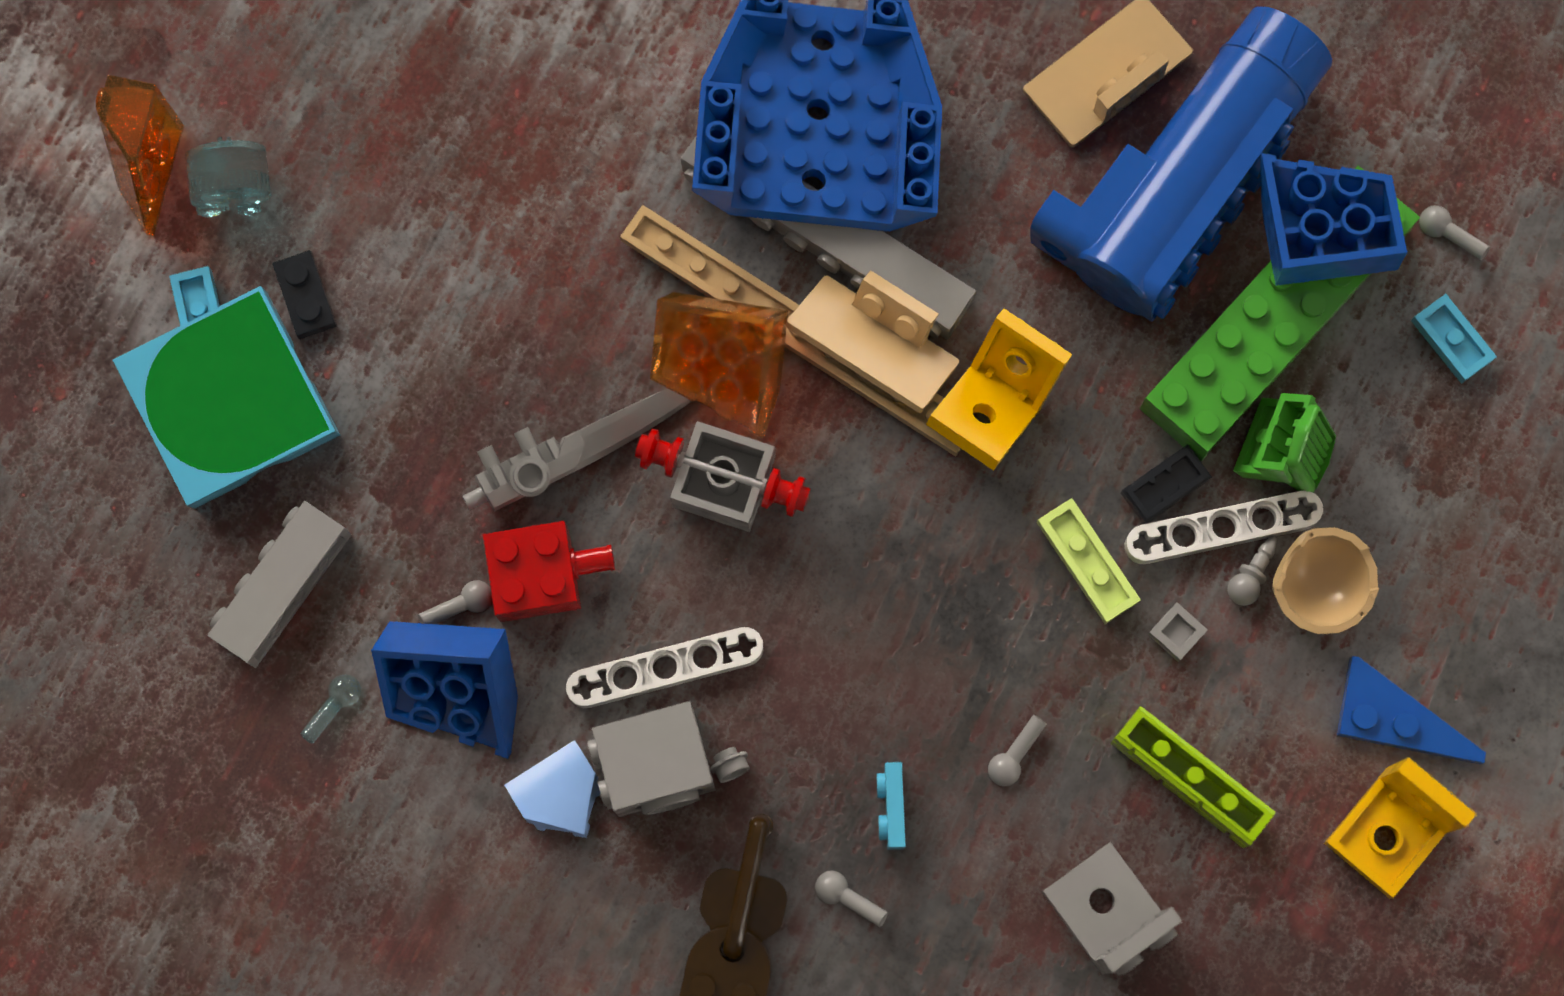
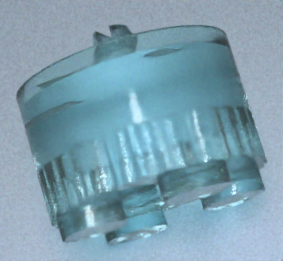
(228, 177)

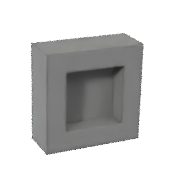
(1177, 632)

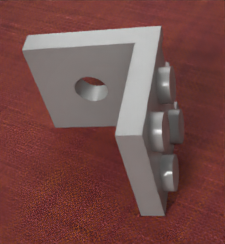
(1123, 932)

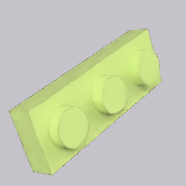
(1088, 561)

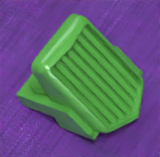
(1288, 443)

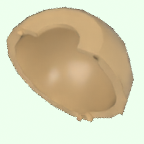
(1326, 581)

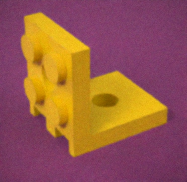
(1000, 389)
(1416, 812)

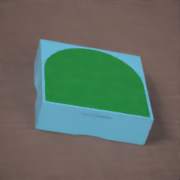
(226, 397)

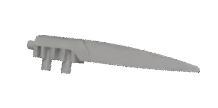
(574, 449)

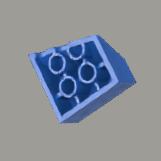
(1329, 221)
(449, 681)

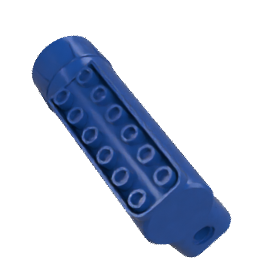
(1166, 207)

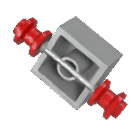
(722, 475)

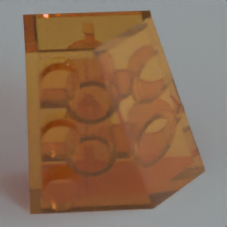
(141, 143)
(721, 355)

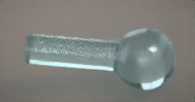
(343, 692)

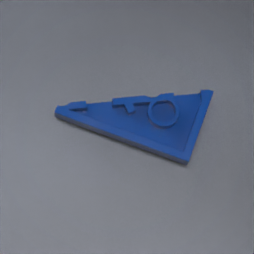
(1388, 716)

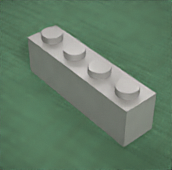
(278, 584)

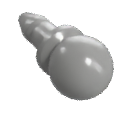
(1245, 586)

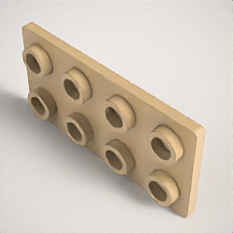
(1107, 71)
(877, 336)

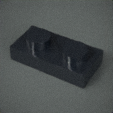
(304, 294)

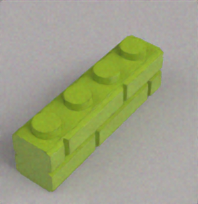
(1193, 777)

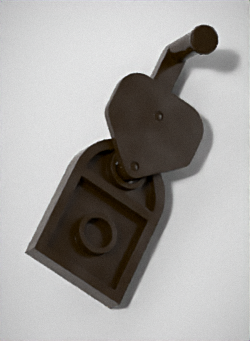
(741, 914)

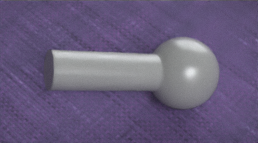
(1437, 222)
(475, 597)
(1005, 767)
(833, 888)

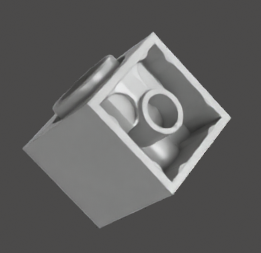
(651, 761)

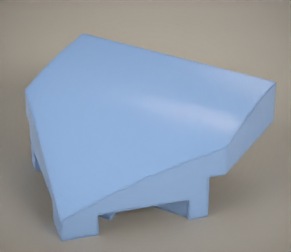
(557, 792)

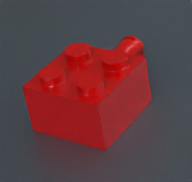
(538, 570)

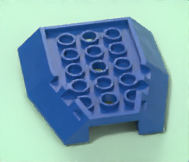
(870, 152)

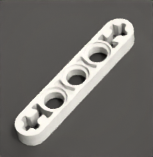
(1241, 517)
(644, 662)

